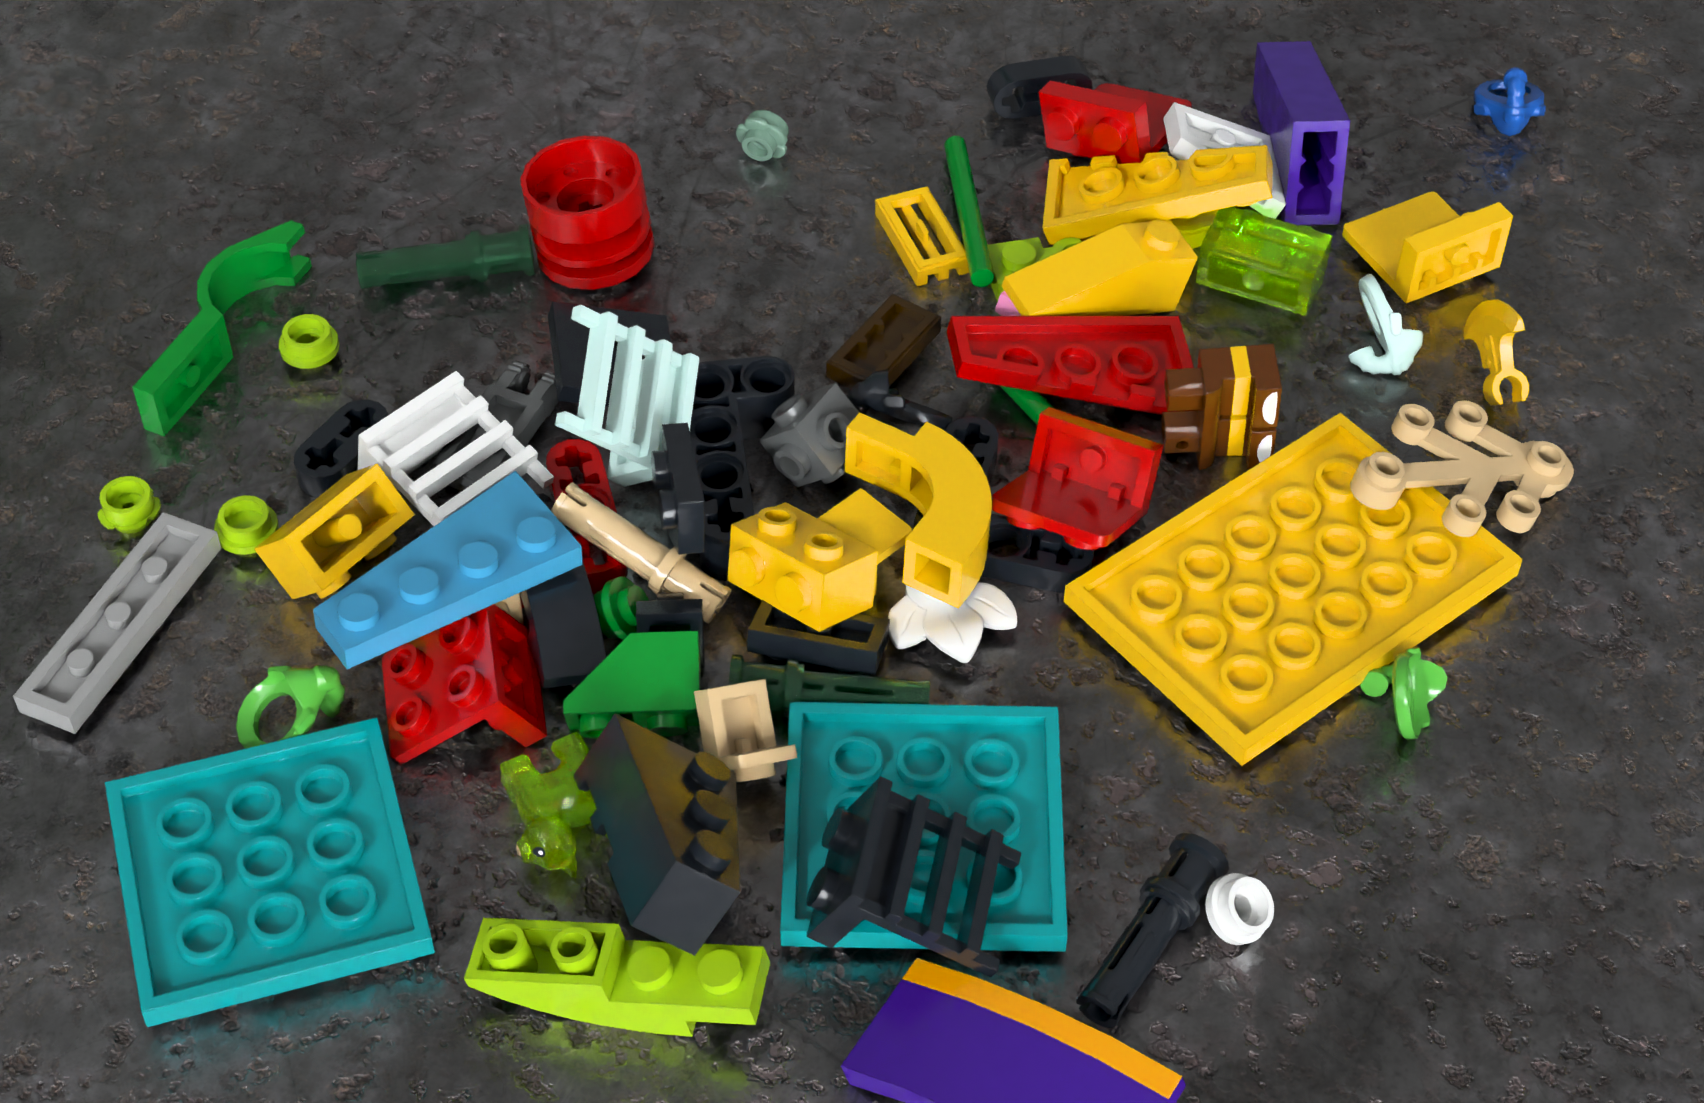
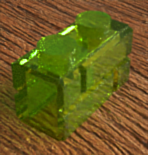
(1264, 259)

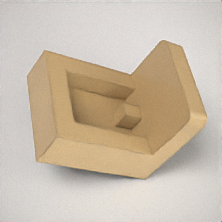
(740, 729)

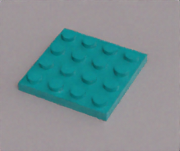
(967, 759)
(265, 871)

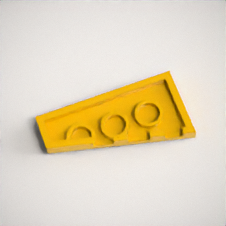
(1107, 194)

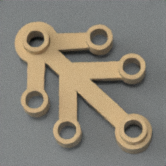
(1534, 466)

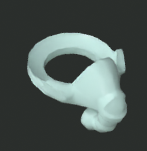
(1398, 343)

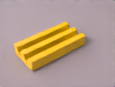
(915, 264)

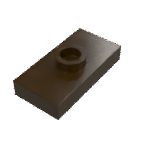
(884, 342)

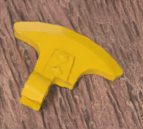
(1492, 329)

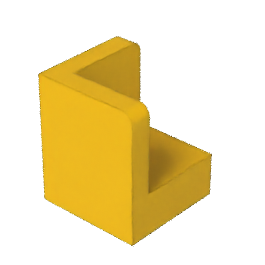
(870, 523)

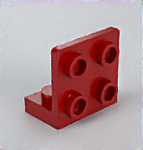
(458, 679)

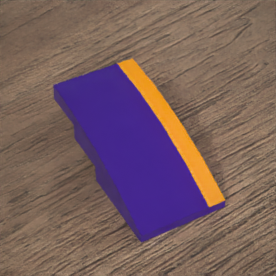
(979, 1043)

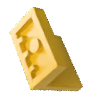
(1428, 245)

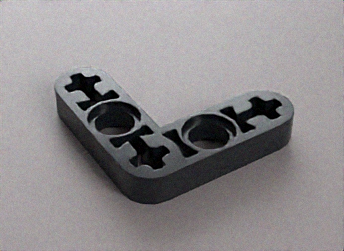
(1018, 568)

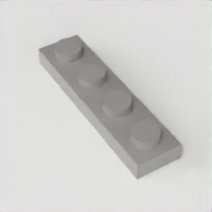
(117, 623)

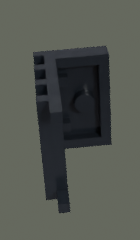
(872, 870)

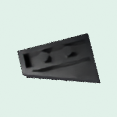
(668, 828)

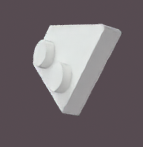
(1195, 130)

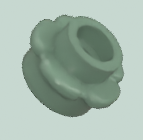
(763, 135)

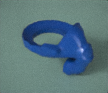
(1511, 112)

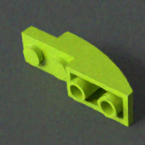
(615, 982)

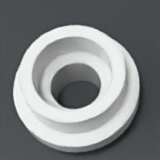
(1252, 904)

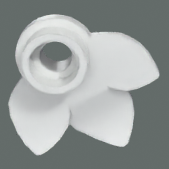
(947, 627)

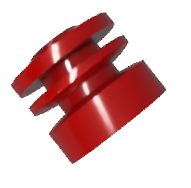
(588, 212)

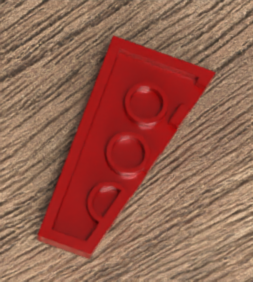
(1073, 357)

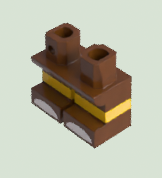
(1232, 402)

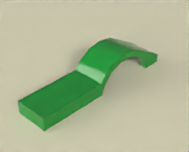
(204, 344)

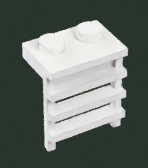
(421, 431)

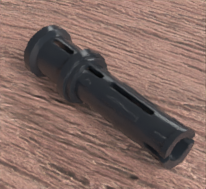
(1167, 905)

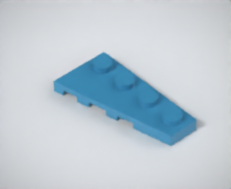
(454, 569)

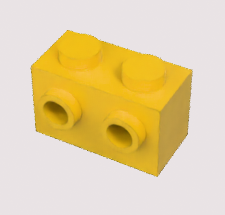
(335, 533)
(802, 566)

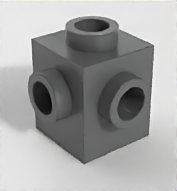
(811, 435)

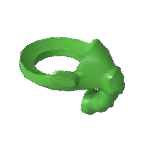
(1413, 686)
(309, 688)

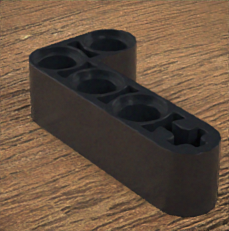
(731, 405)

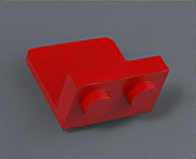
(1105, 120)
(1081, 481)

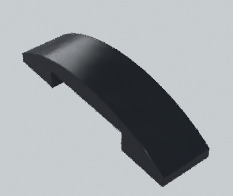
(563, 626)

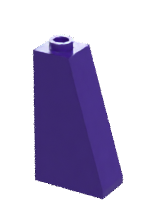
(1305, 130)

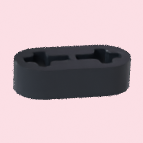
(1028, 80)
(335, 444)

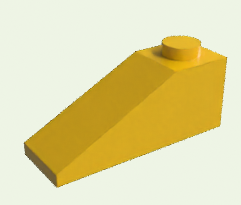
(1111, 274)

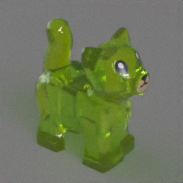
(550, 805)

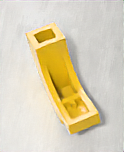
(946, 485)

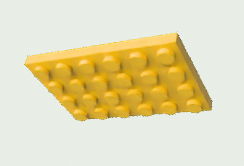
(1285, 590)

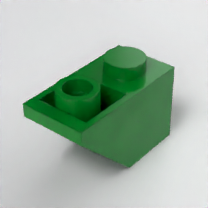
(643, 680)

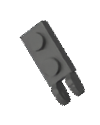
(506, 403)

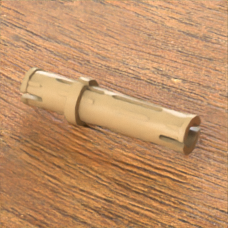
(638, 550)

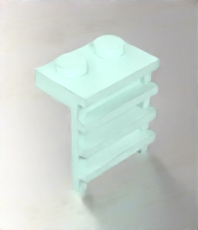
(641, 394)

